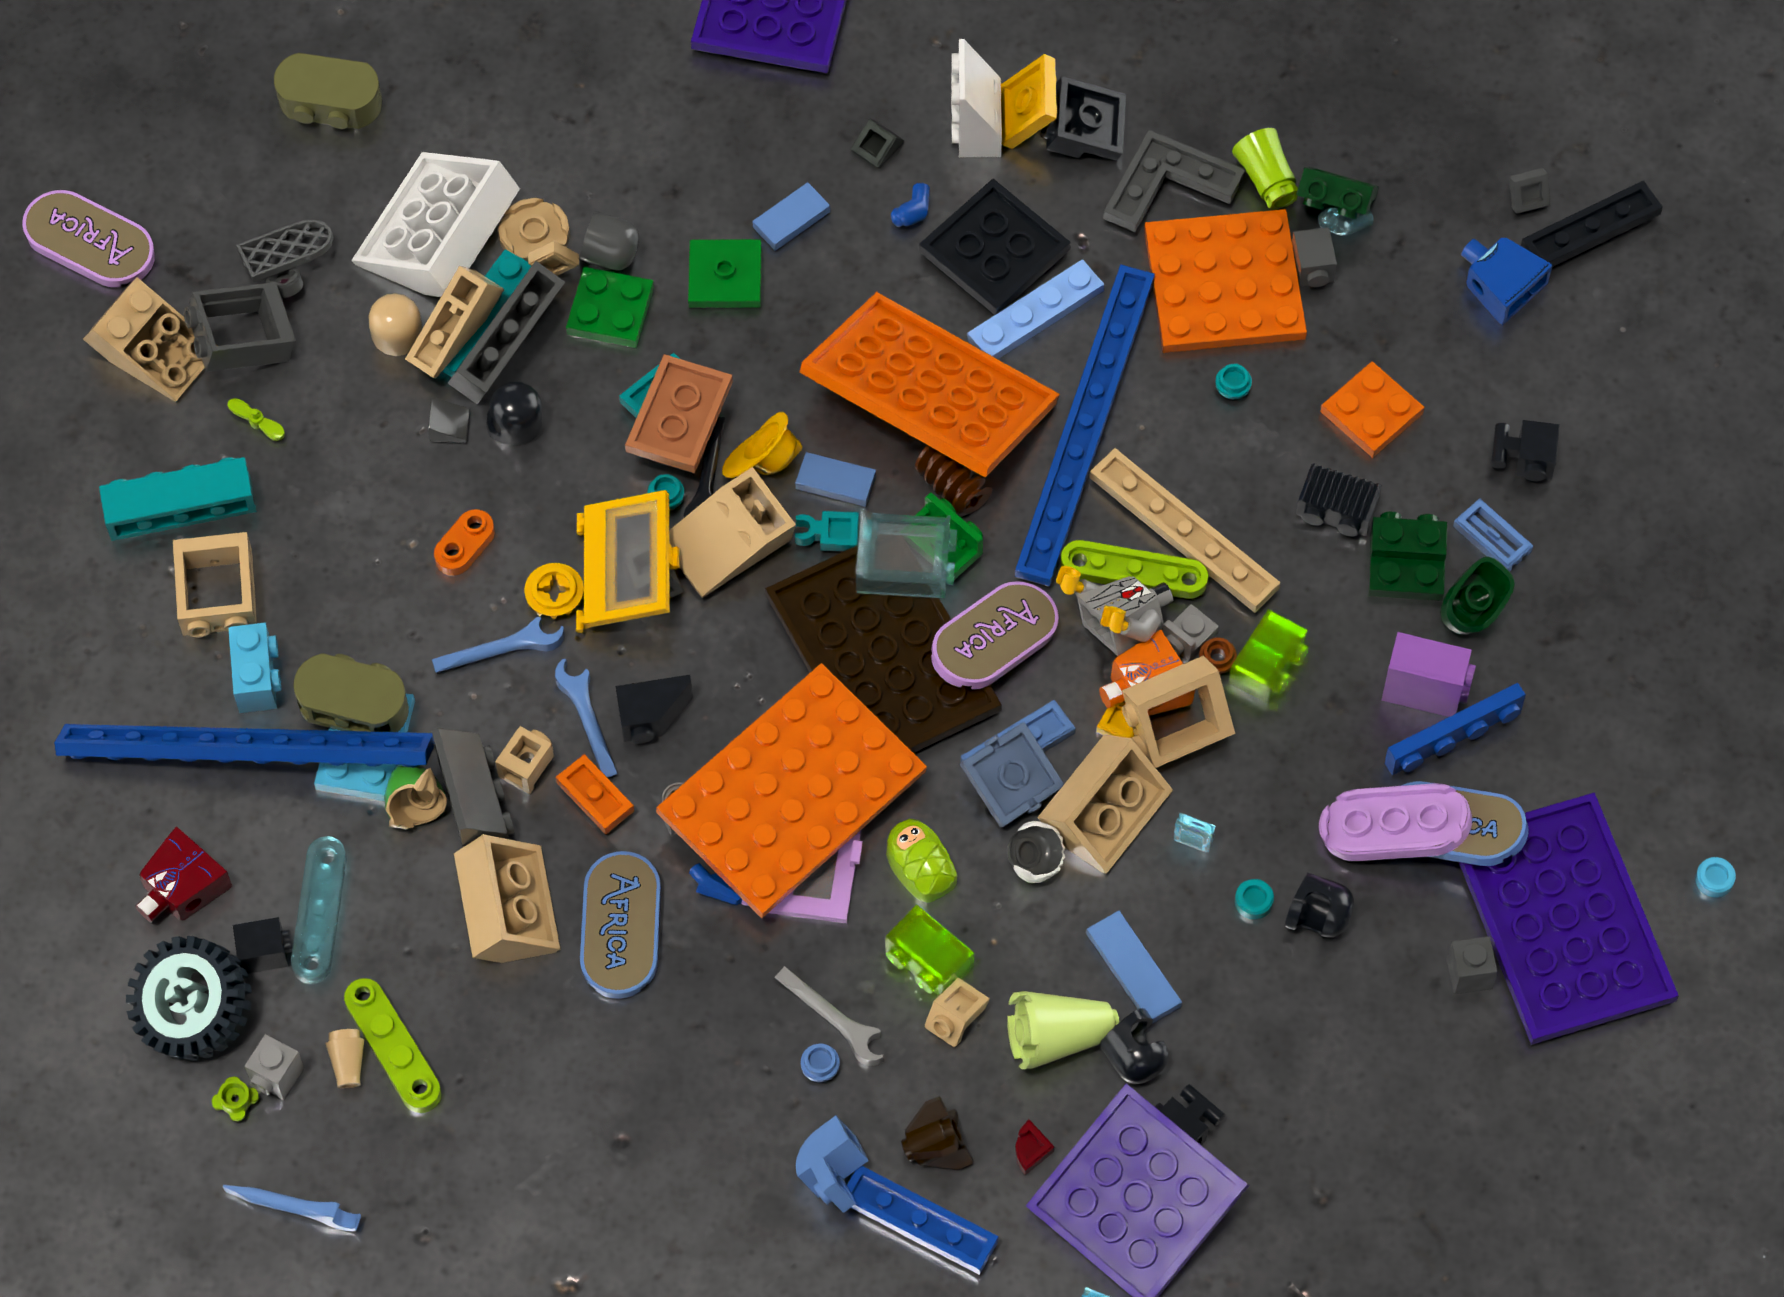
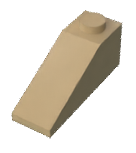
(454, 320)

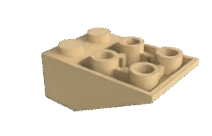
(147, 340)
(730, 532)

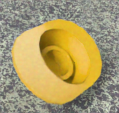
(766, 450)

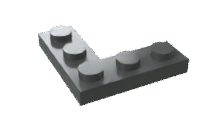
(1166, 158)

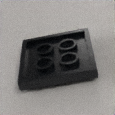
(994, 246)

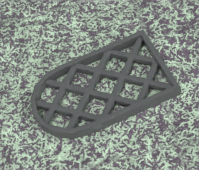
(295, 260)

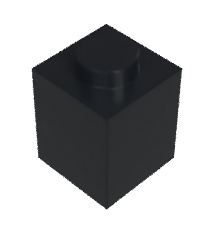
(262, 945)

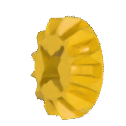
(541, 581)

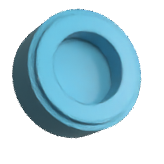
(1715, 877)

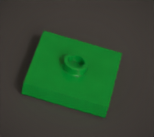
(725, 273)

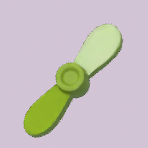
(256, 419)

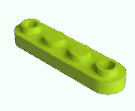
(1111, 563)
(392, 1045)

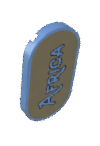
(1496, 829)
(620, 924)

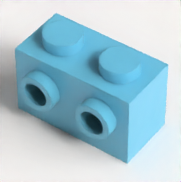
(253, 668)

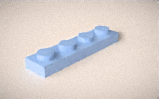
(1036, 310)

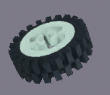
(209, 1016)

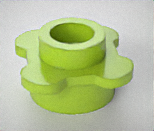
(229, 1089)

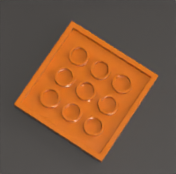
(1225, 281)

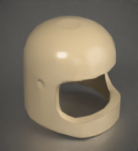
(394, 324)

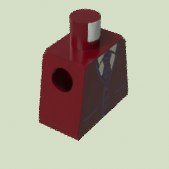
(180, 879)

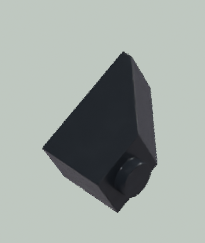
(651, 706)

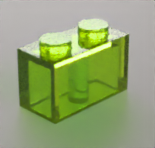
(1269, 656)
(928, 951)

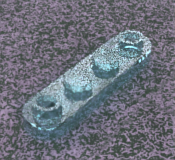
(318, 910)

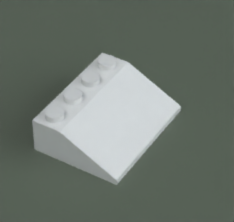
(437, 221)

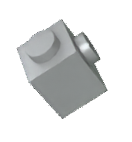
(274, 1067)

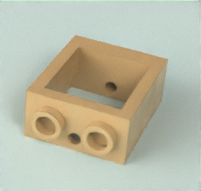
(210, 552)
(1166, 686)

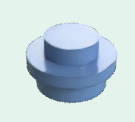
(820, 1062)

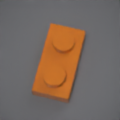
(594, 794)

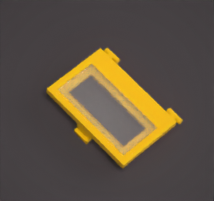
(626, 559)

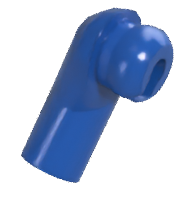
(913, 210)

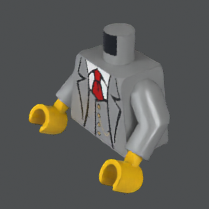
(1119, 611)

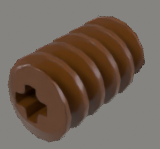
(952, 481)

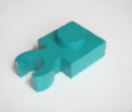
(835, 531)

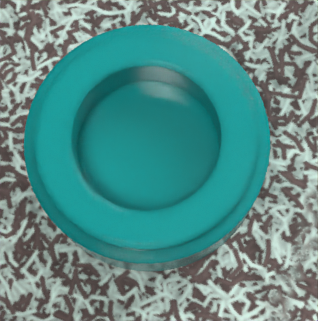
(1254, 899)

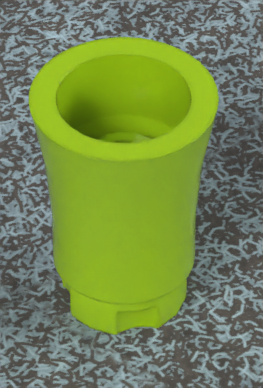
(1267, 167)

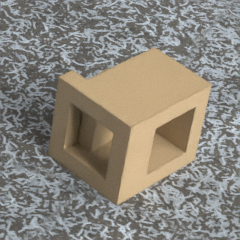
(520, 747)

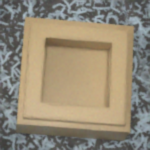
(554, 257)

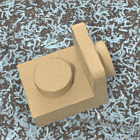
(955, 1011)

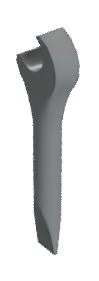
(855, 1033)

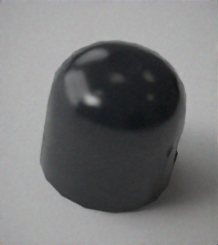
(517, 412)
(1321, 906)
(1130, 1051)

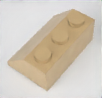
(1106, 801)
(506, 899)

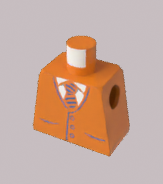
(1142, 663)

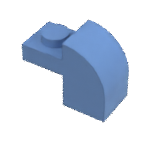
(828, 1159)

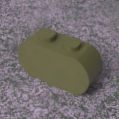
(328, 91)
(350, 694)

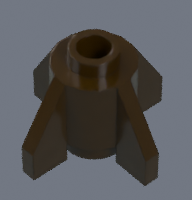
(935, 1138)

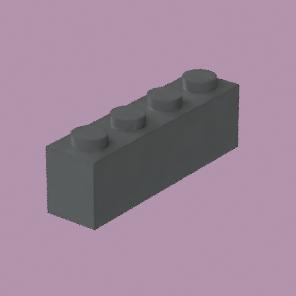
(506, 332)

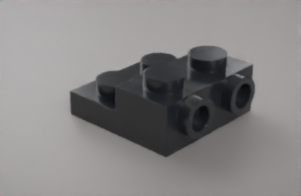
(1087, 120)

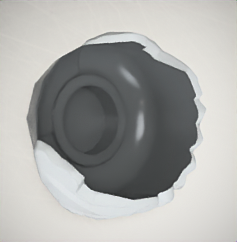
(1036, 851)

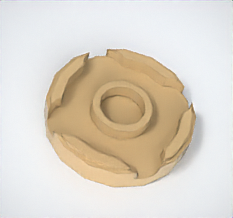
(532, 225)

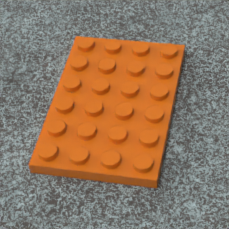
(930, 384)
(791, 790)

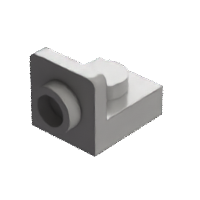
(1189, 632)

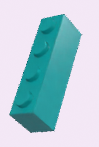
(177, 498)

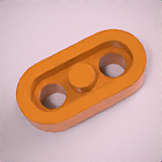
(466, 540)

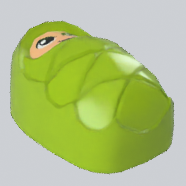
(920, 860)

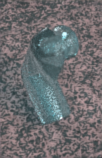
(1341, 224)

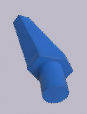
(713, 885)

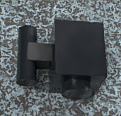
(1533, 449)
(1190, 1118)

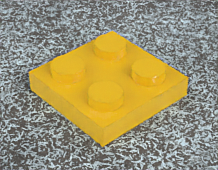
(1028, 101)

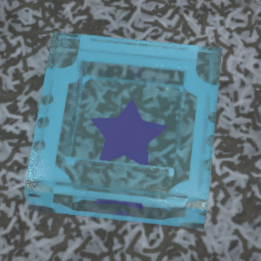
(1194, 832)

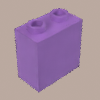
(1428, 675)

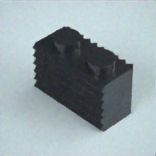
(1338, 500)

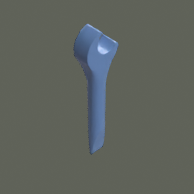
(526, 639)
(578, 691)
(321, 1211)

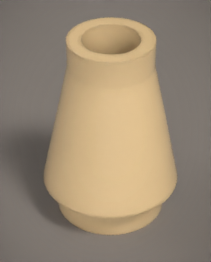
(346, 1055)

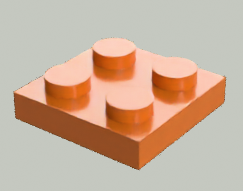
(1372, 409)

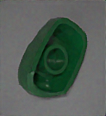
(1477, 597)

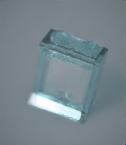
(905, 555)

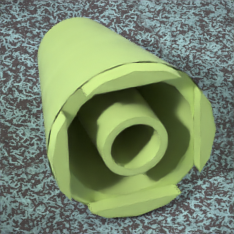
(1055, 1026)

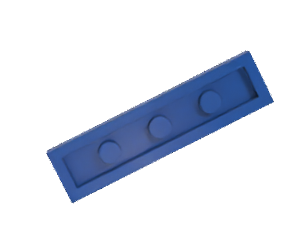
(1445, 734)
(921, 1220)

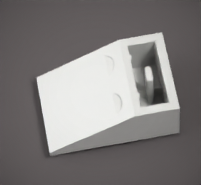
(975, 104)

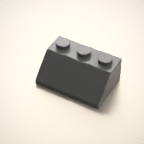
(470, 786)

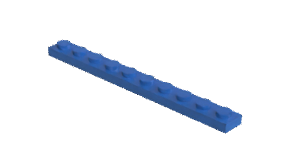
(1084, 426)
(244, 745)

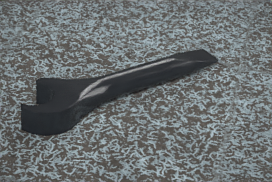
(709, 467)

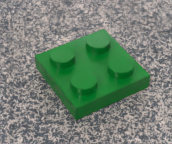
(610, 307)

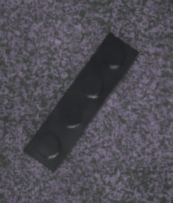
(1594, 224)

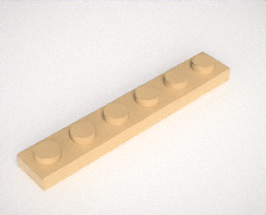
(1185, 530)

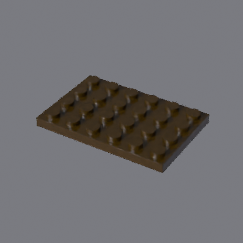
(878, 650)

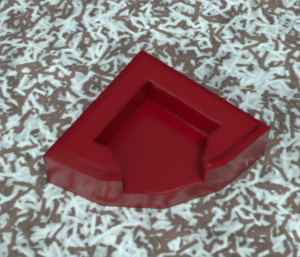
(1031, 1147)

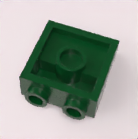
(1348, 194)
(1407, 557)

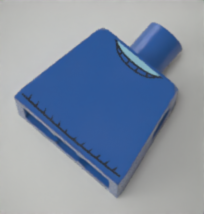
(1504, 276)

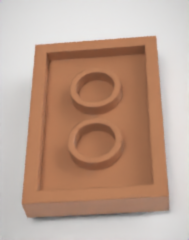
(679, 413)

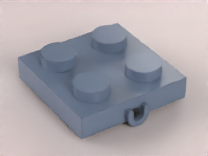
(1012, 774)

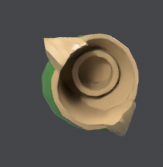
(413, 797)

